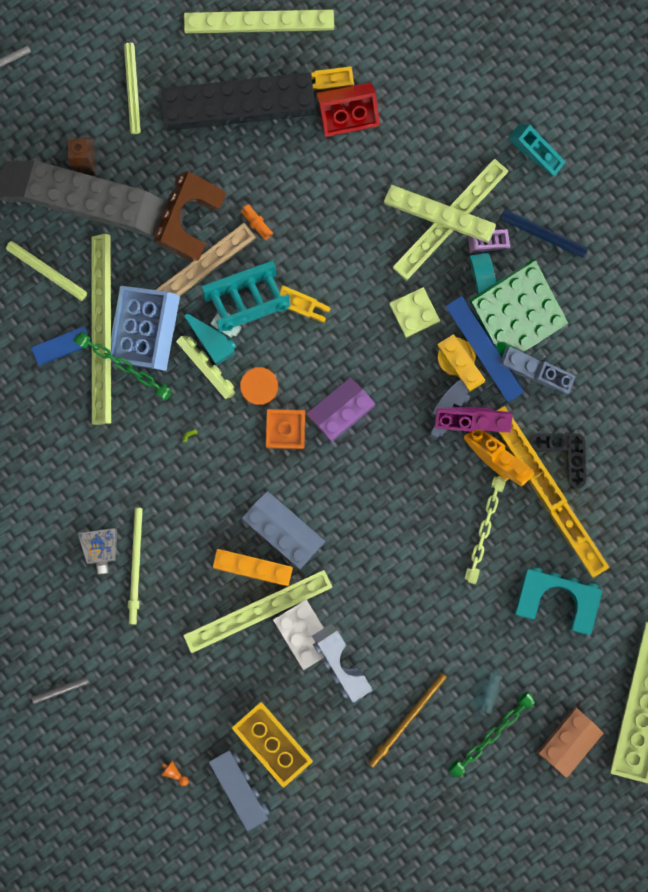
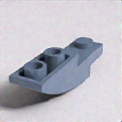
(537, 371)
(456, 397)

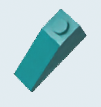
(536, 148)
(215, 343)

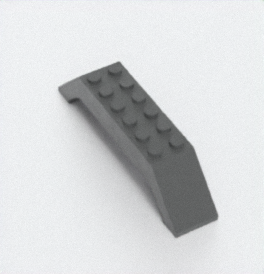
(82, 196)

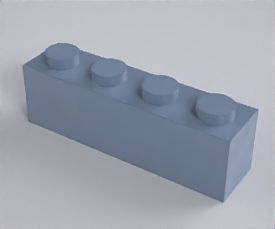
(238, 789)

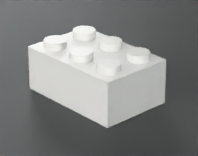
(297, 628)

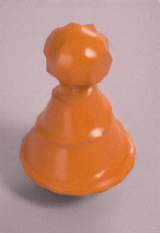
(172, 772)

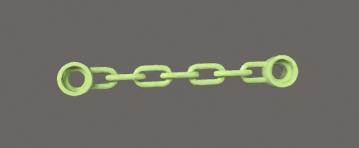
(472, 574)

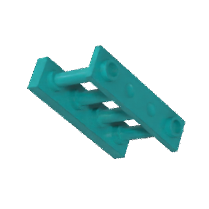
(238, 281)

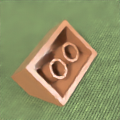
(570, 742)

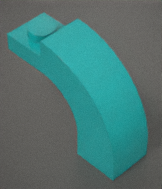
(482, 272)

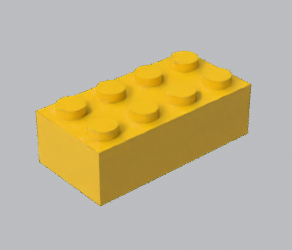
(272, 744)

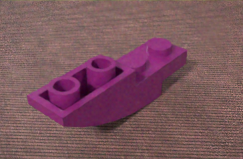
(473, 419)

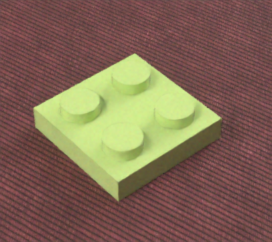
(414, 312)

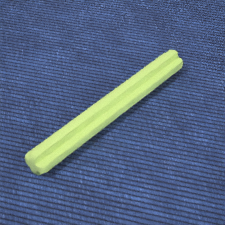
(132, 89)
(46, 270)

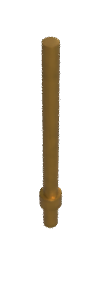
(383, 749)

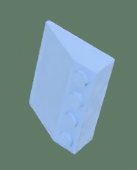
(144, 327)

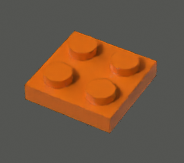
(285, 429)

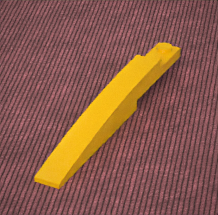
(554, 501)

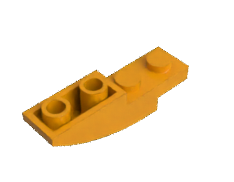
(497, 458)

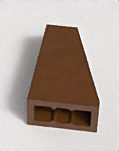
(82, 155)

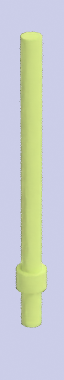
(133, 604)

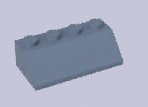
(283, 530)

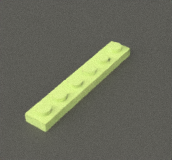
(440, 213)

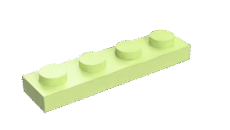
(201, 359)

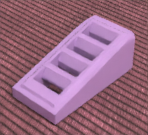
(475, 248)

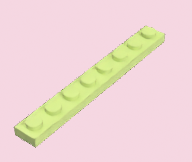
(259, 21)
(437, 233)
(257, 611)

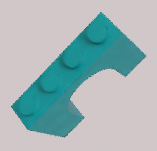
(585, 597)

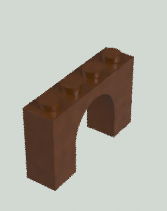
(170, 232)

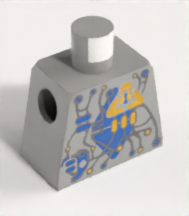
(99, 548)

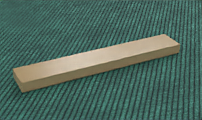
(209, 261)

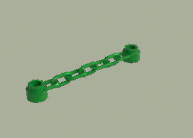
(83, 340)
(525, 701)

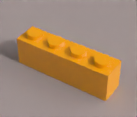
(252, 567)

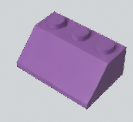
(341, 409)

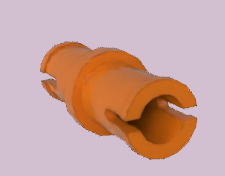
(256, 222)

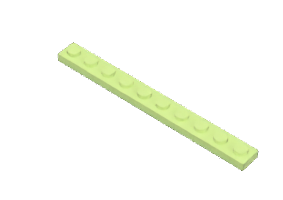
(101, 329)

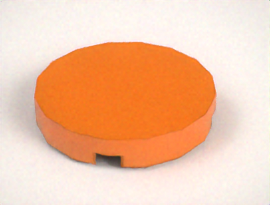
(259, 386)

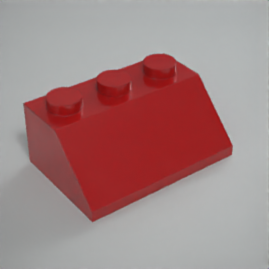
(348, 109)

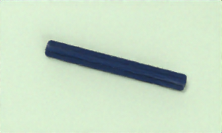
(544, 233)

